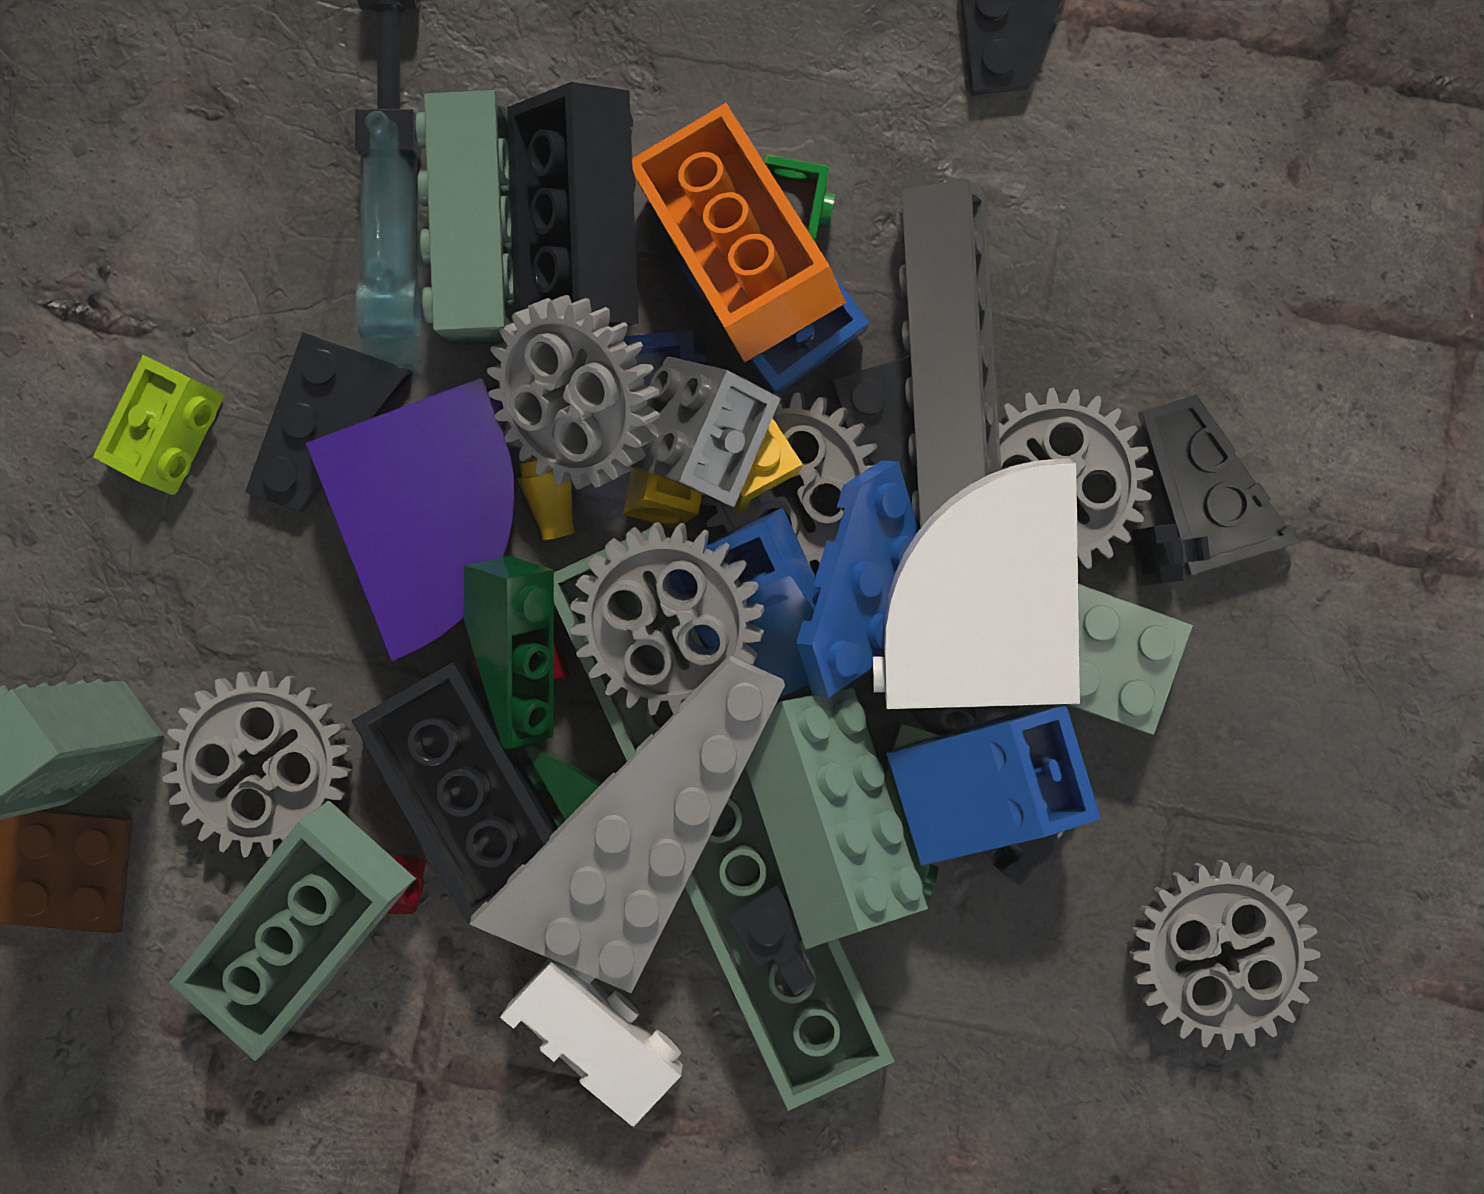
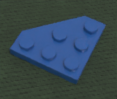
(857, 579)

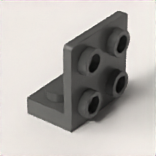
(706, 428)

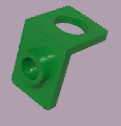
(811, 174)

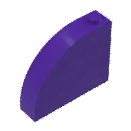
(417, 504)

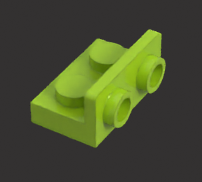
(158, 426)

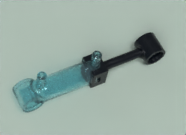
(389, 153)

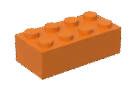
(737, 232)

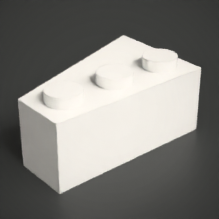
(597, 1038)

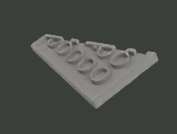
(626, 853)

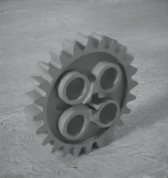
(573, 392)
(1102, 452)
(836, 464)
(617, 635)
(226, 722)
(1236, 1005)

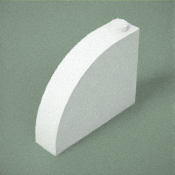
(988, 597)

